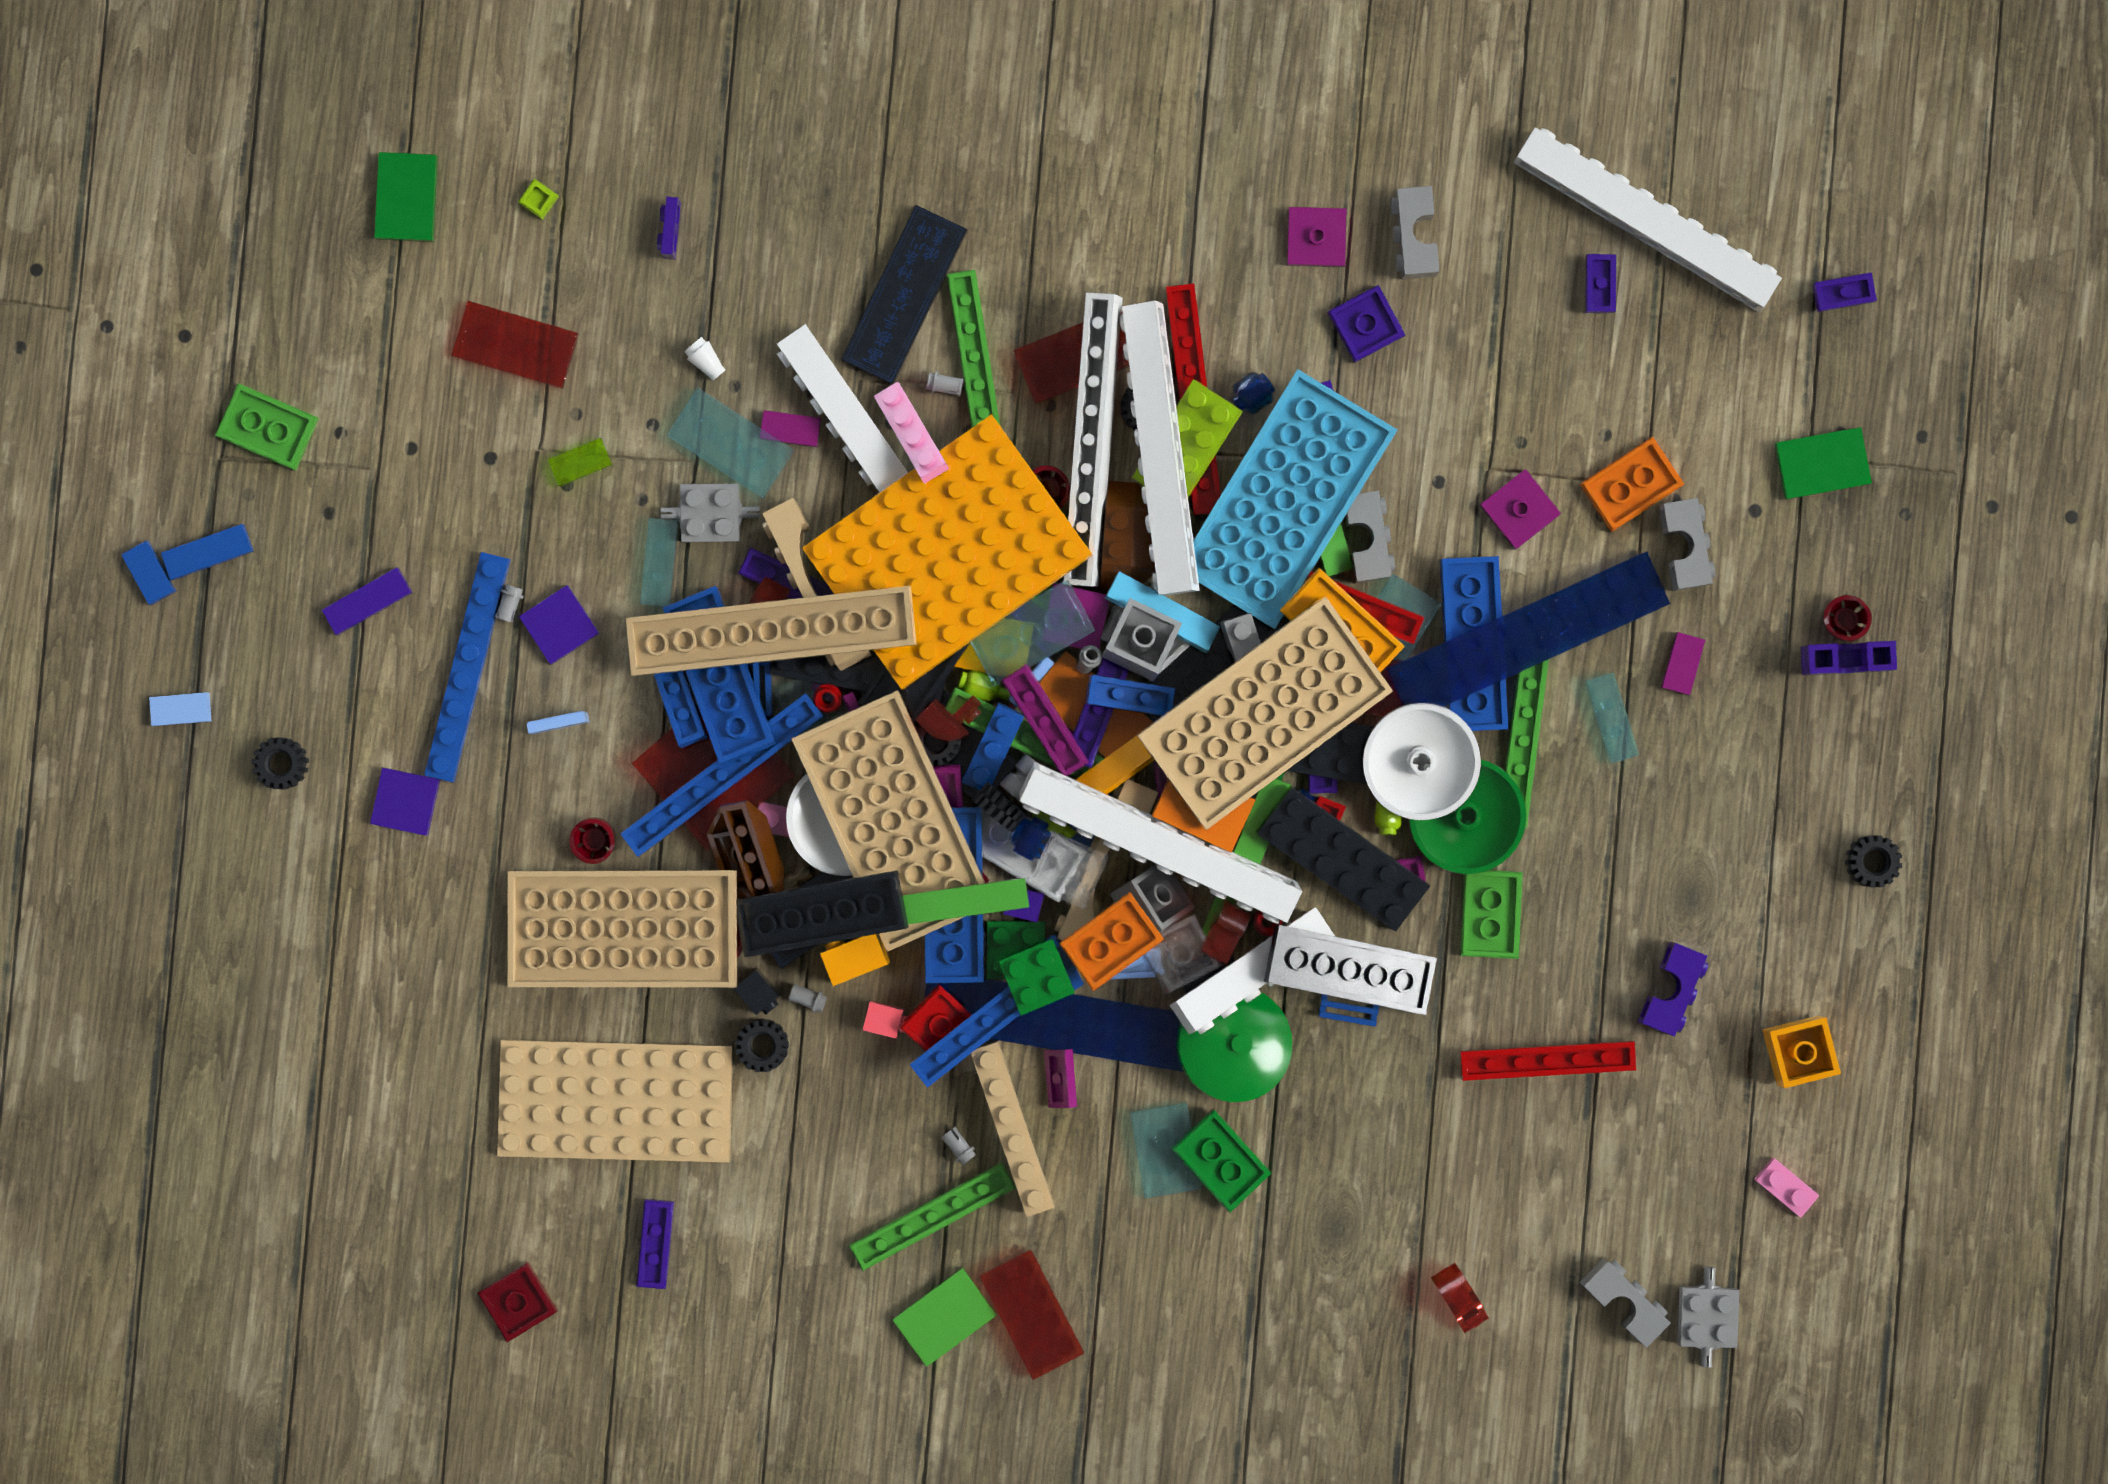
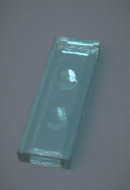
(659, 562)
(1612, 718)

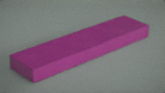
(1045, 720)

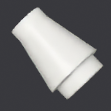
(704, 358)

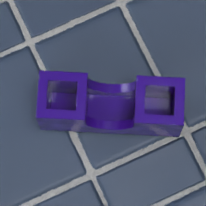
(1848, 658)
(1686, 968)

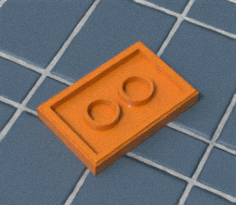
(1631, 484)
(1222, 834)
(1111, 941)

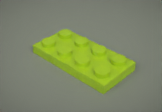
(1203, 427)

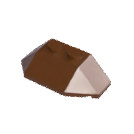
(1125, 535)
(745, 843)

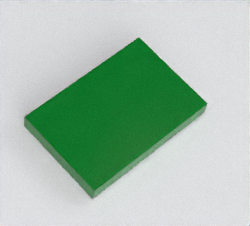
(406, 197)
(1823, 463)
(1221, 1160)

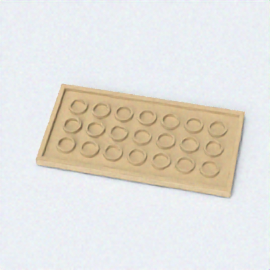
(1264, 713)
(887, 804)
(622, 928)
(615, 1101)

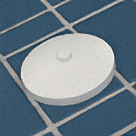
(1421, 761)
(811, 831)

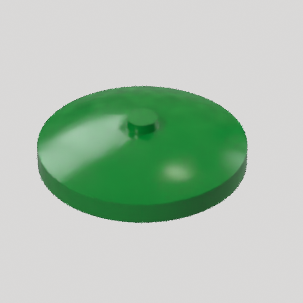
(1480, 830)
(1239, 1054)

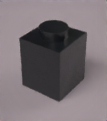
(758, 993)

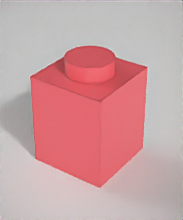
(884, 1019)

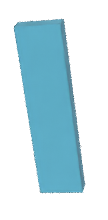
(1194, 629)

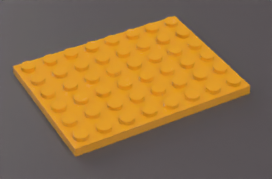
(964, 542)

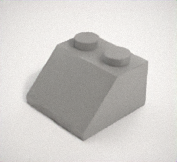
(1141, 640)
(1158, 896)

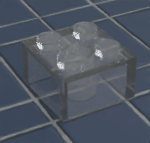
(1068, 870)
(1178, 957)

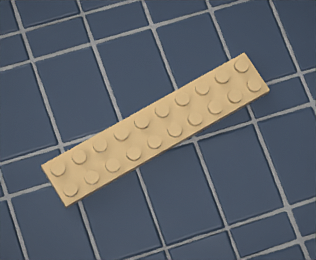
(771, 631)

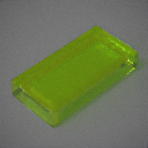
(580, 462)

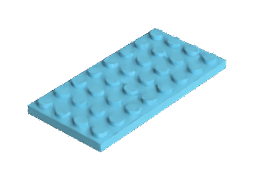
(1288, 497)

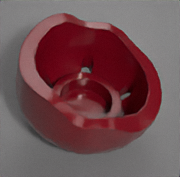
(1052, 484)
(1846, 618)
(593, 839)

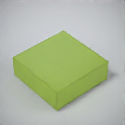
(538, 199)

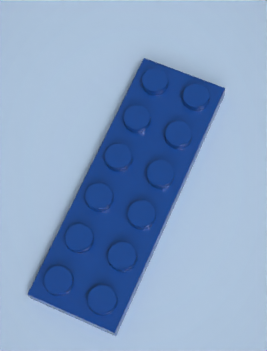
(1470, 600)
(726, 697)
(957, 949)

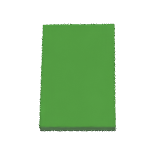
(267, 426)
(1491, 914)
(944, 1316)

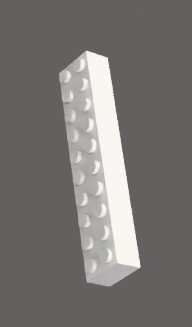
(1159, 842)

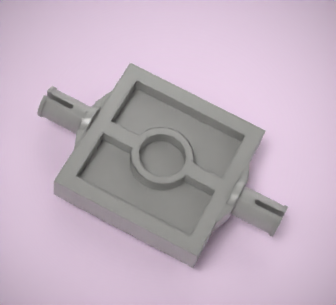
(709, 512)
(1708, 1317)

